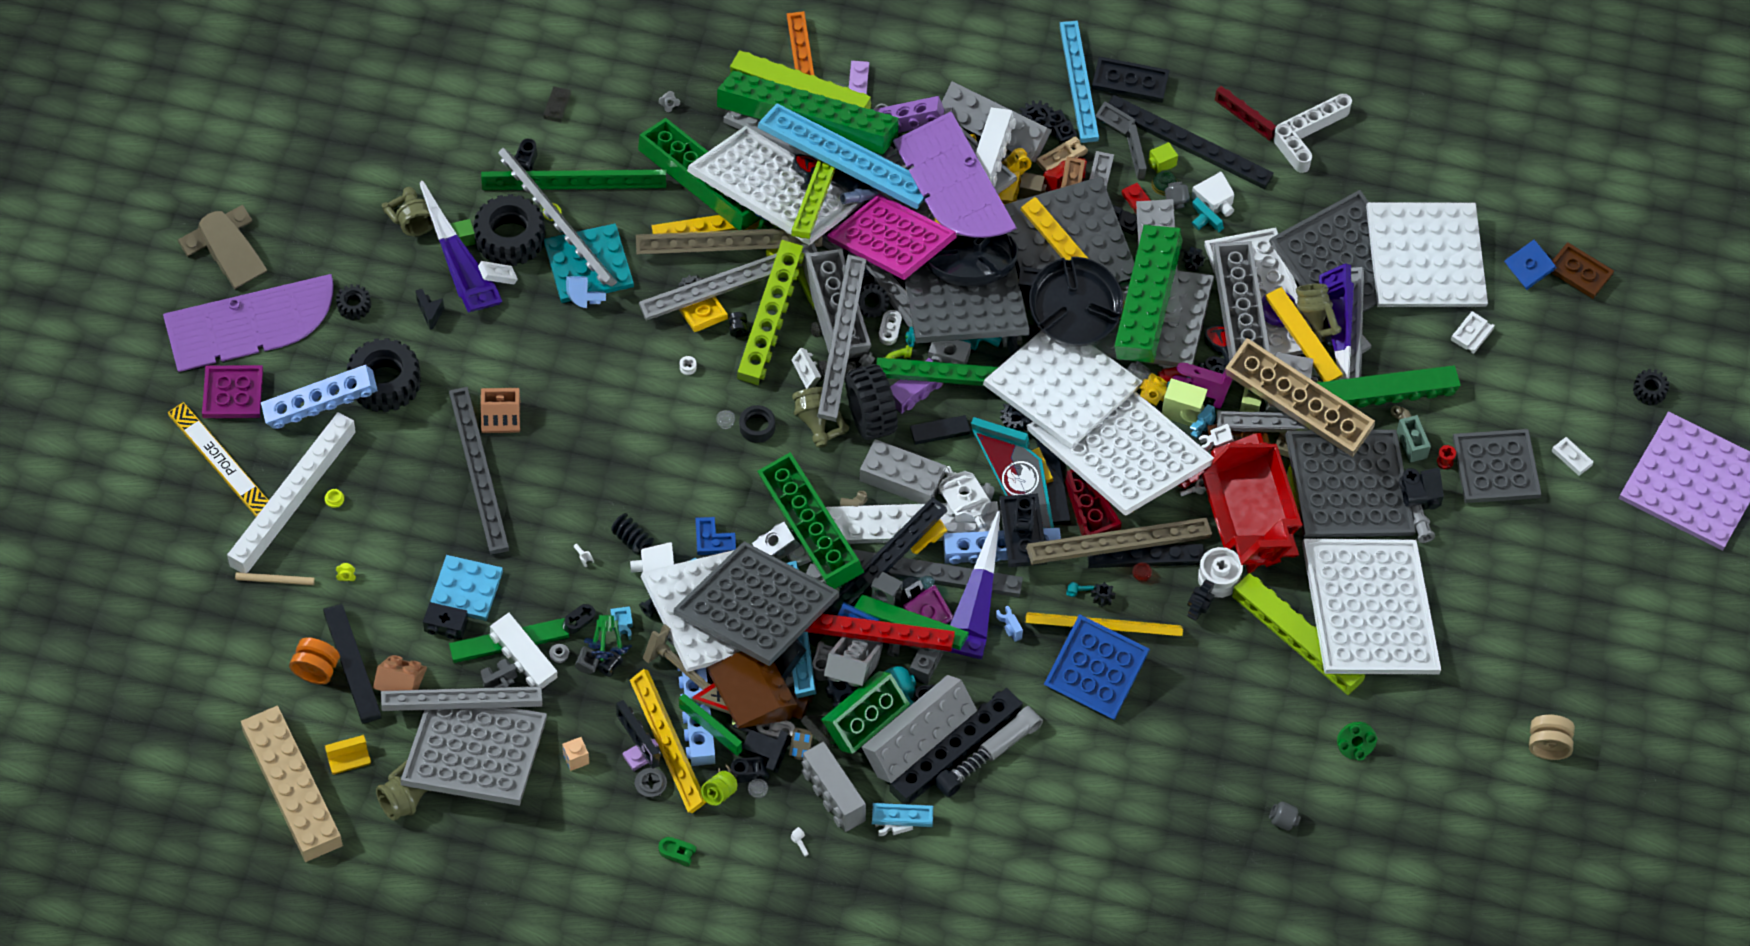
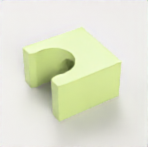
(1183, 402)

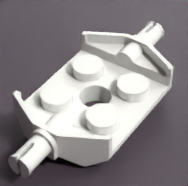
(965, 507)

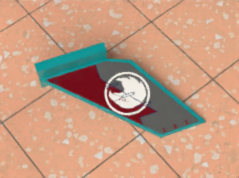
(1014, 463)

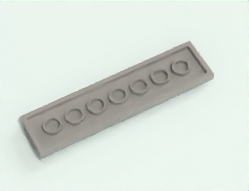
(1161, 214)

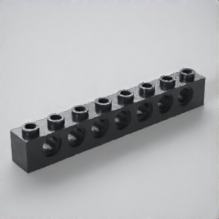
(1003, 700)

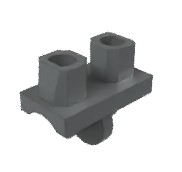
(501, 678)

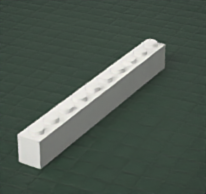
(291, 493)

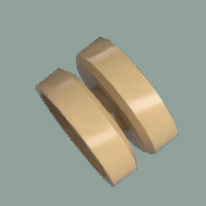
(1551, 737)

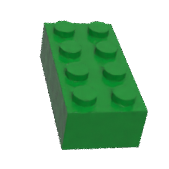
(865, 712)

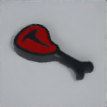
(804, 166)
(1216, 339)

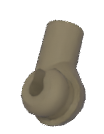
(1400, 412)
(859, 500)

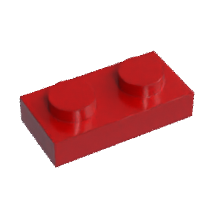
(1134, 193)

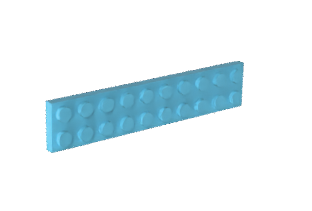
(842, 154)

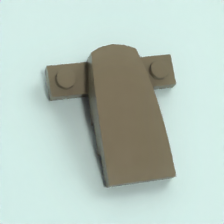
(226, 245)

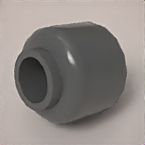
(1179, 193)
(1284, 816)

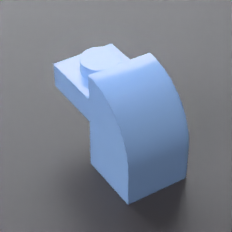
(577, 291)

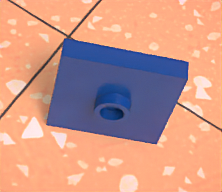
(1530, 264)

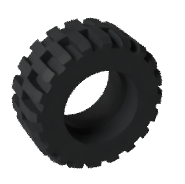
(509, 210)
(388, 354)
(871, 402)

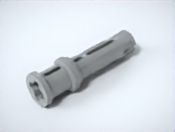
(1421, 524)

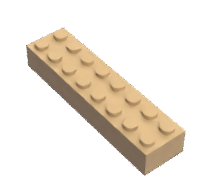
(1299, 397)
(291, 783)

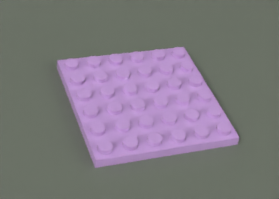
(1692, 481)

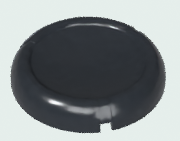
(975, 260)
(1076, 301)

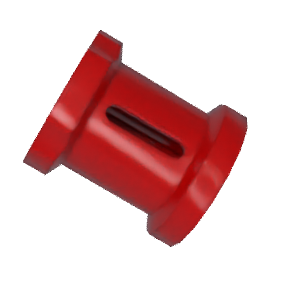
(1446, 456)

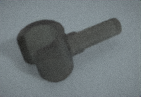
(816, 329)

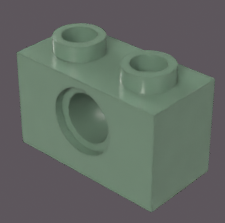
(1413, 438)

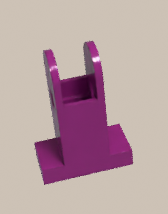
(1213, 381)

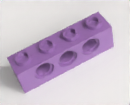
(915, 113)

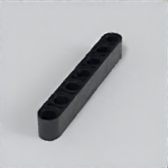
(352, 663)

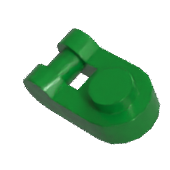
(670, 847)

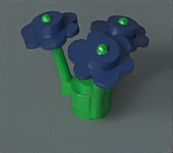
(604, 624)

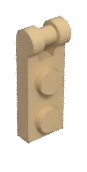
(1060, 153)

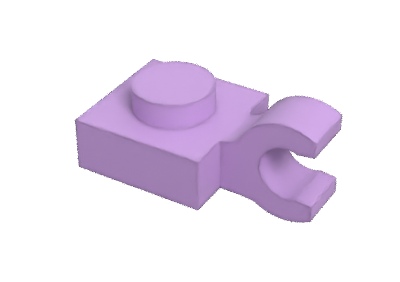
(635, 757)

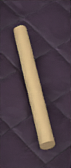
(274, 578)

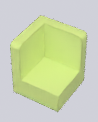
(1250, 402)

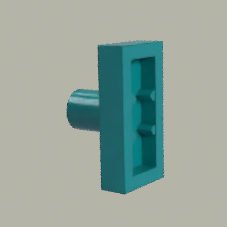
(1206, 216)

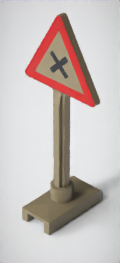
(657, 647)

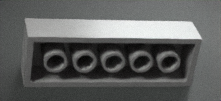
(972, 113)
(824, 278)
(919, 728)

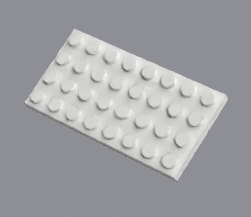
(1271, 275)

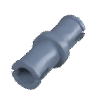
(858, 195)

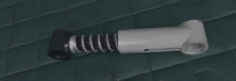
(1025, 722)

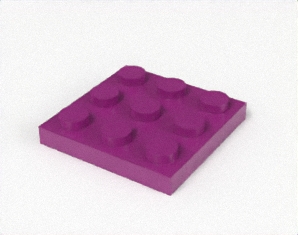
(232, 391)

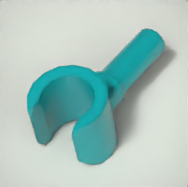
(1073, 588)

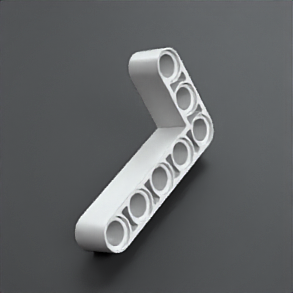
(1290, 132)

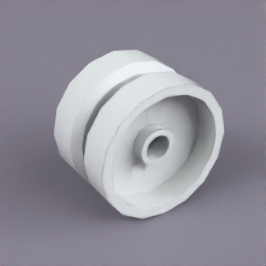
(1221, 568)

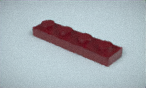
(1245, 113)

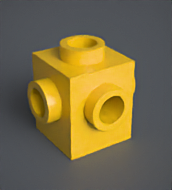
(1153, 389)

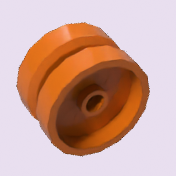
(314, 660)

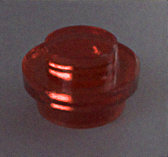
(1142, 572)

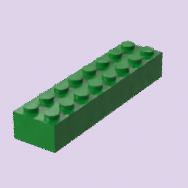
(674, 152)
(1148, 293)
(810, 521)

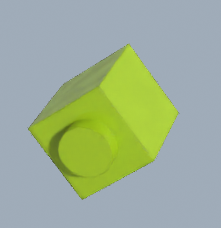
(1163, 158)

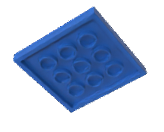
(1097, 667)

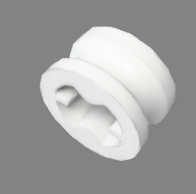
(689, 361)

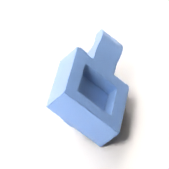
(1012, 625)

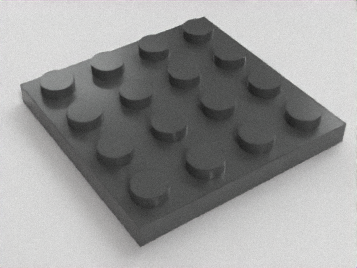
(1496, 466)

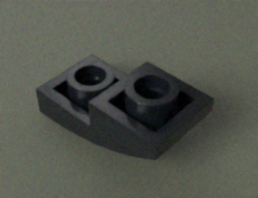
(1063, 129)

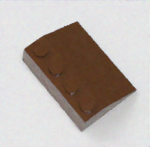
(752, 690)

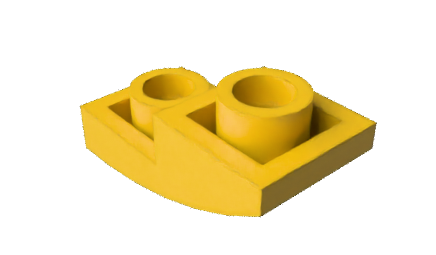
(932, 535)

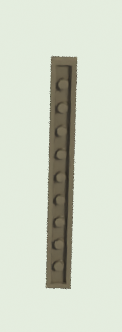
(714, 241)
(1118, 540)

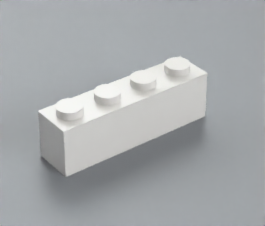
(522, 651)

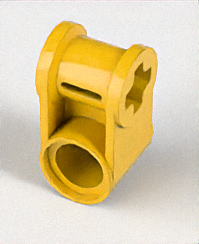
(1017, 164)

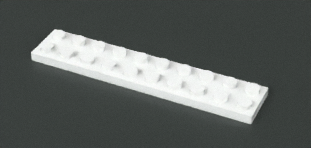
(882, 522)

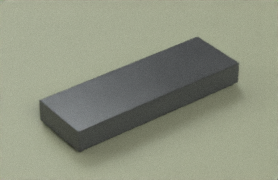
(1136, 152)

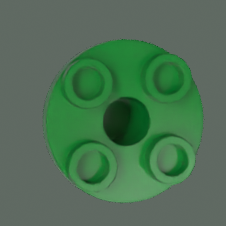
(1356, 740)

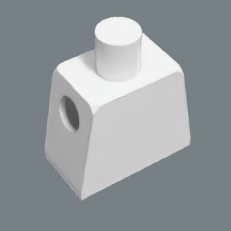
(1215, 194)
(653, 558)

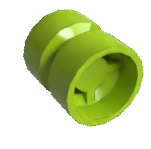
(719, 788)

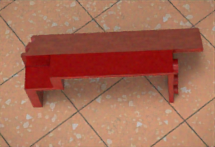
(1252, 501)

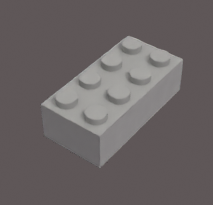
(902, 472)
(853, 660)
(834, 787)

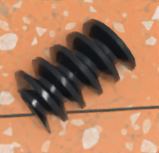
(630, 534)

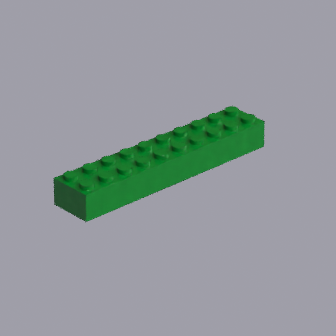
(758, 96)

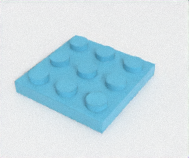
(467, 586)

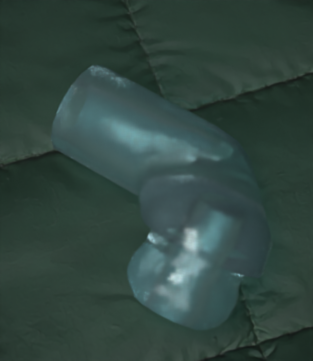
(927, 581)

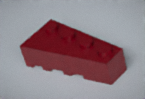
(1090, 507)

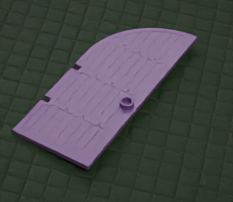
(954, 179)
(248, 321)

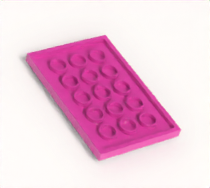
(891, 236)

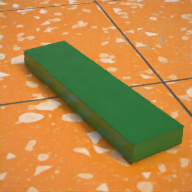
(710, 724)

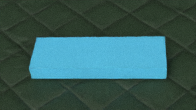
(902, 815)

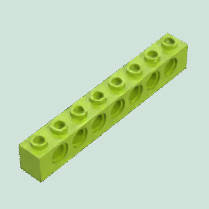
(787, 252)

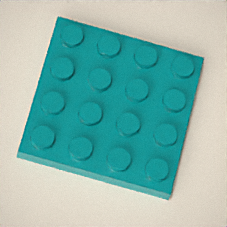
(606, 246)

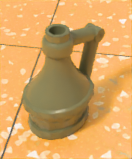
(412, 215)
(1315, 305)
(806, 409)
(398, 799)

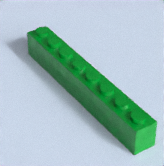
(1395, 386)

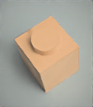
(575, 753)

